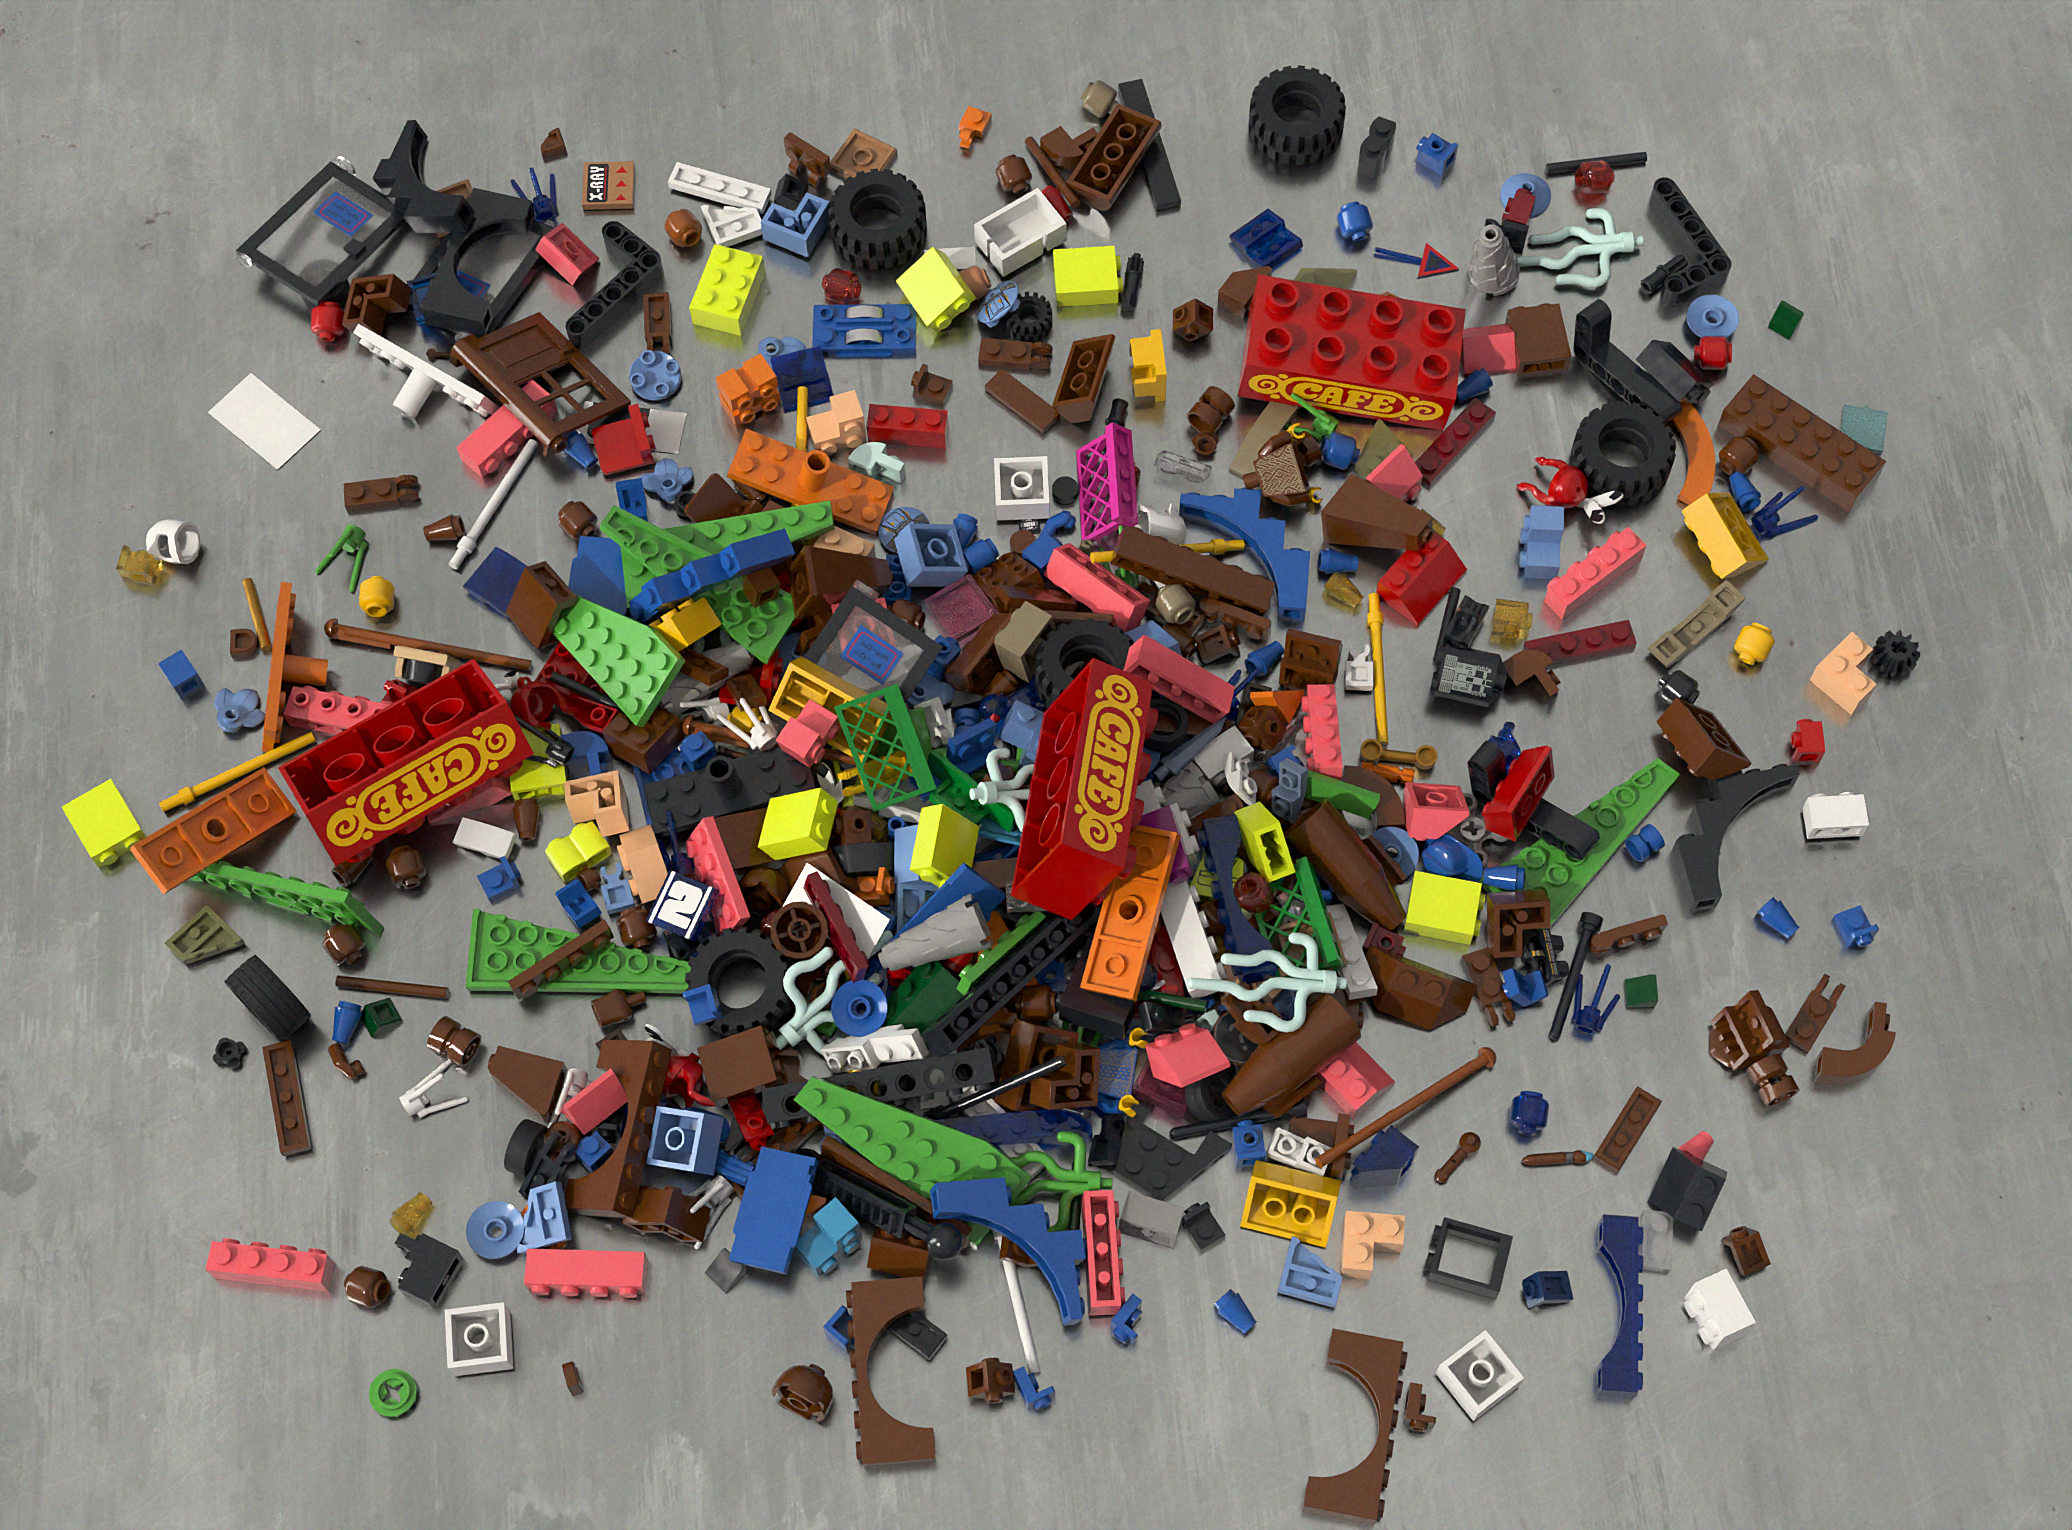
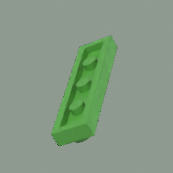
(1006, 944)

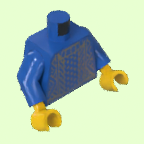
(1117, 1073)

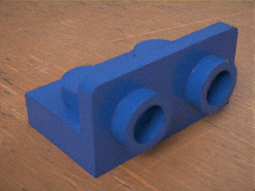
(971, 747)

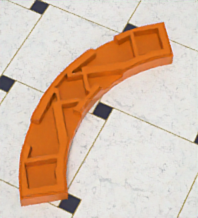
(1699, 453)

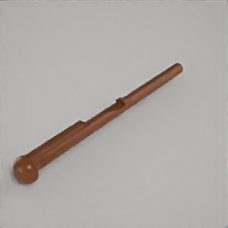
(385, 640)
(726, 735)
(1486, 1057)

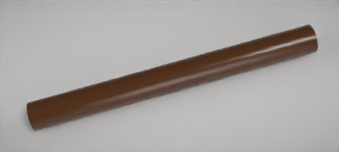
(1052, 172)
(391, 986)

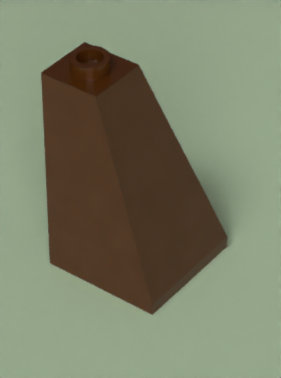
(1373, 518)
(825, 576)

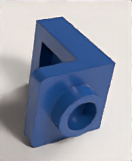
(578, 903)
(1526, 988)

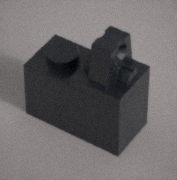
(430, 1268)

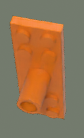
(810, 479)
(286, 668)
(213, 830)
(1131, 917)

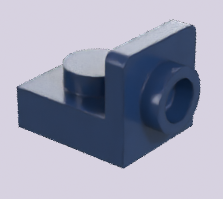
(1547, 1288)

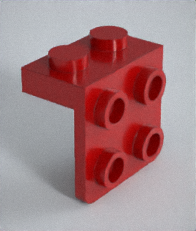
(624, 443)
(767, 678)

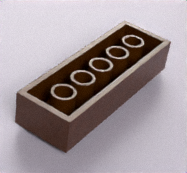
(1802, 443)

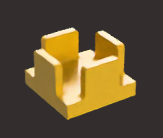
(1149, 365)

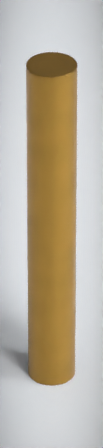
(256, 614)

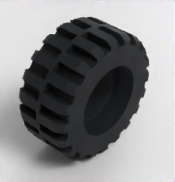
(1303, 89)
(877, 191)
(1634, 426)
(1075, 644)
(732, 947)

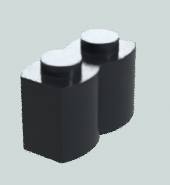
(1376, 147)

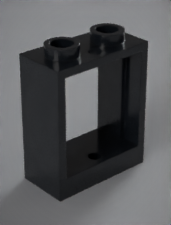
(1477, 1234)

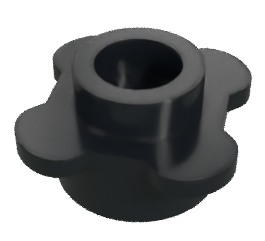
(225, 1045)

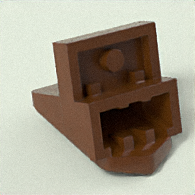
(1309, 660)
(1746, 1032)

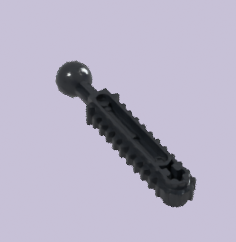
(882, 1207)

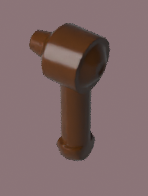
(1468, 1146)

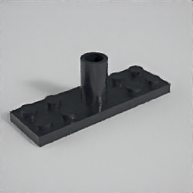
(725, 788)

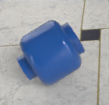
(1354, 221)
(1339, 450)

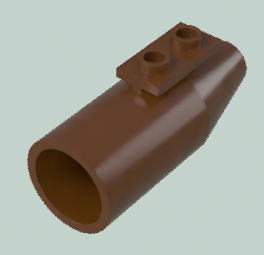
(1351, 867)
(1286, 1066)

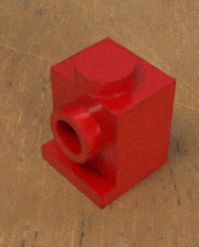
(1808, 741)

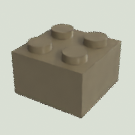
(1020, 640)

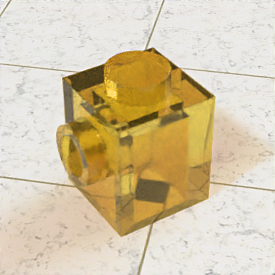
(1511, 619)

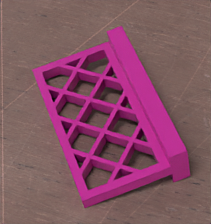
(1120, 483)

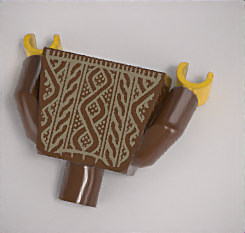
(1281, 471)

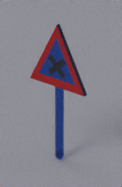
(1431, 262)

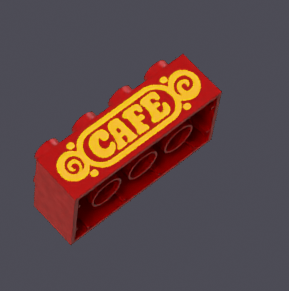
(1352, 352)
(407, 762)
(1085, 791)

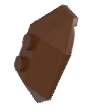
(1416, 990)

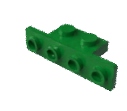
(956, 796)

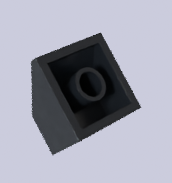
(1688, 1188)

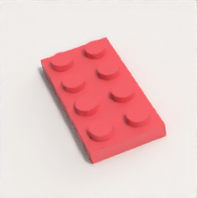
(715, 870)

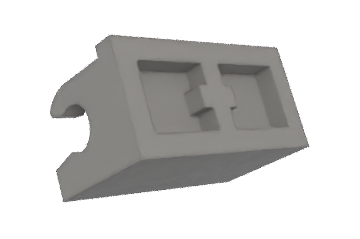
(1151, 1219)

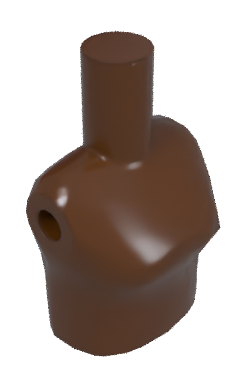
(615, 1007)

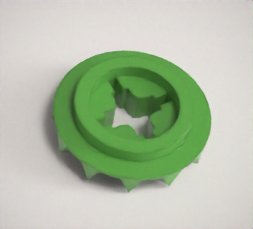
(394, 1378)

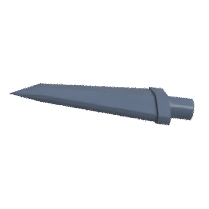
(1184, 754)

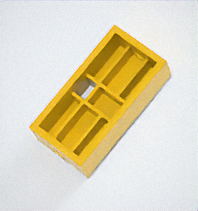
(809, 681)

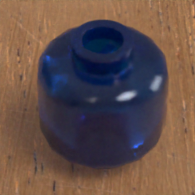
(1529, 1112)

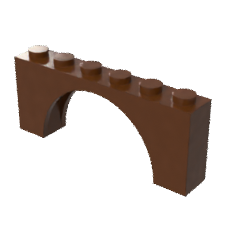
(615, 1185)
(882, 1436)
(1357, 1492)

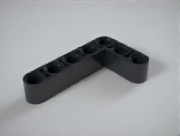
(1701, 238)
(618, 287)
(1614, 367)
(1547, 822)

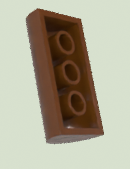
(1113, 157)

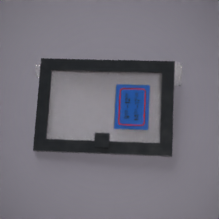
(322, 232)
(495, 269)
(870, 649)

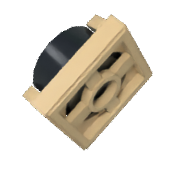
(422, 665)

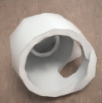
(1165, 525)
(174, 541)

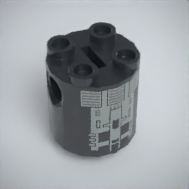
(1469, 675)

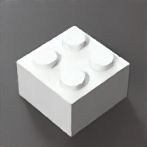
(1021, 488)
(1718, 1310)
(478, 1339)
(1479, 1375)

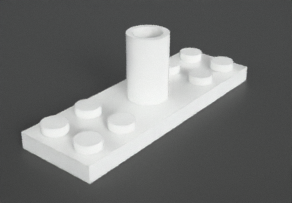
(422, 378)

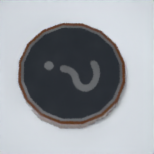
(1231, 1041)

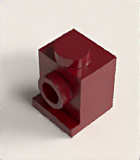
(1519, 207)
(1378, 934)

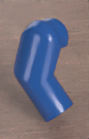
(1061, 519)

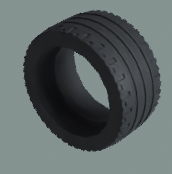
(267, 998)

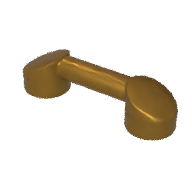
(1424, 758)

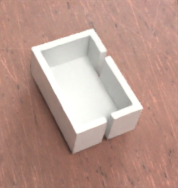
(1020, 232)

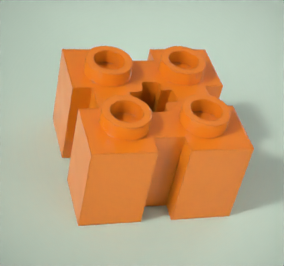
(748, 390)

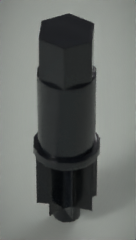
(1132, 281)

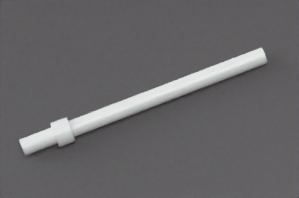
(467, 542)
(1020, 1312)

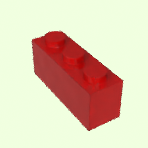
(907, 426)

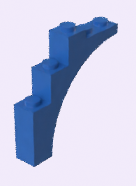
(1264, 536)
(704, 574)
(1055, 1253)

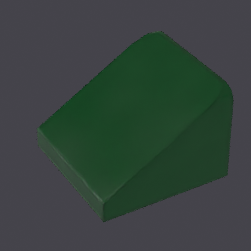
(1786, 320)
(1641, 991)
(380, 1016)

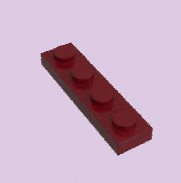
(1454, 440)
(1585, 642)
(838, 932)

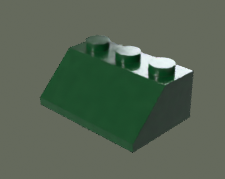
(923, 997)

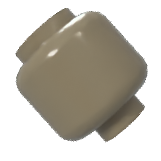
(1099, 98)
(1175, 604)

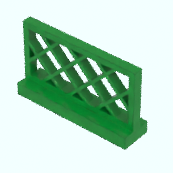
(908, 738)
(1317, 913)

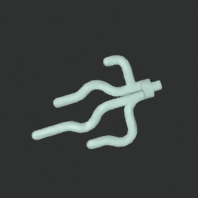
(1600, 244)
(1003, 791)
(1303, 980)
(806, 1016)

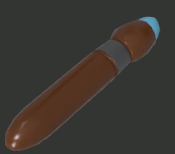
(1558, 1158)

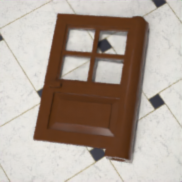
(524, 353)

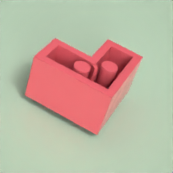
(809, 733)

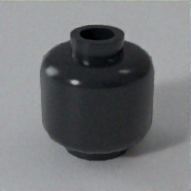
(1678, 685)

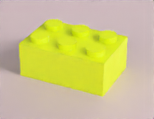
(727, 290)

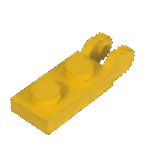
(872, 769)

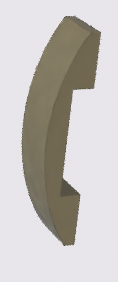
(1269, 423)
(1697, 625)

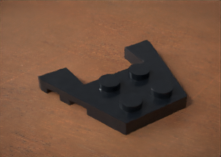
(1158, 1163)

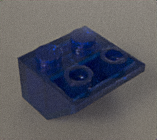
(1385, 1161)

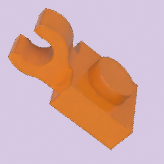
(973, 124)

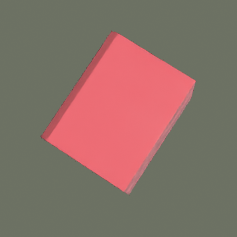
(566, 253)
(1489, 349)
(595, 1102)

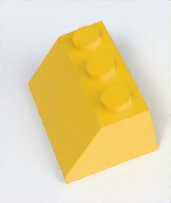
(1724, 534)
(1290, 1203)

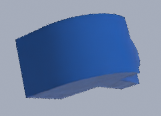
(633, 498)
(589, 752)

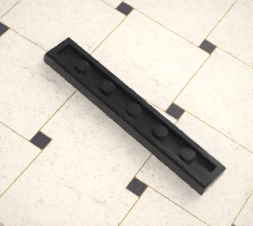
(1155, 160)

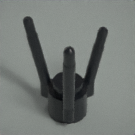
(558, 749)

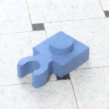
(617, 892)

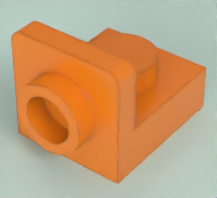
(876, 889)

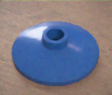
(845, 1007)

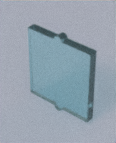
(1865, 426)

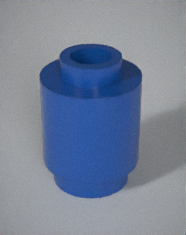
(980, 555)

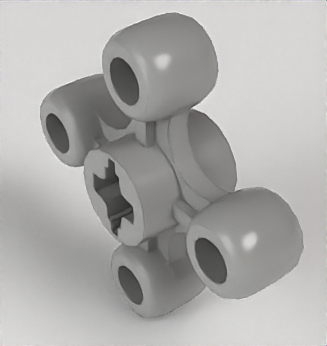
(1477, 827)

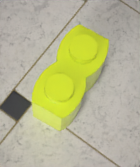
(578, 849)

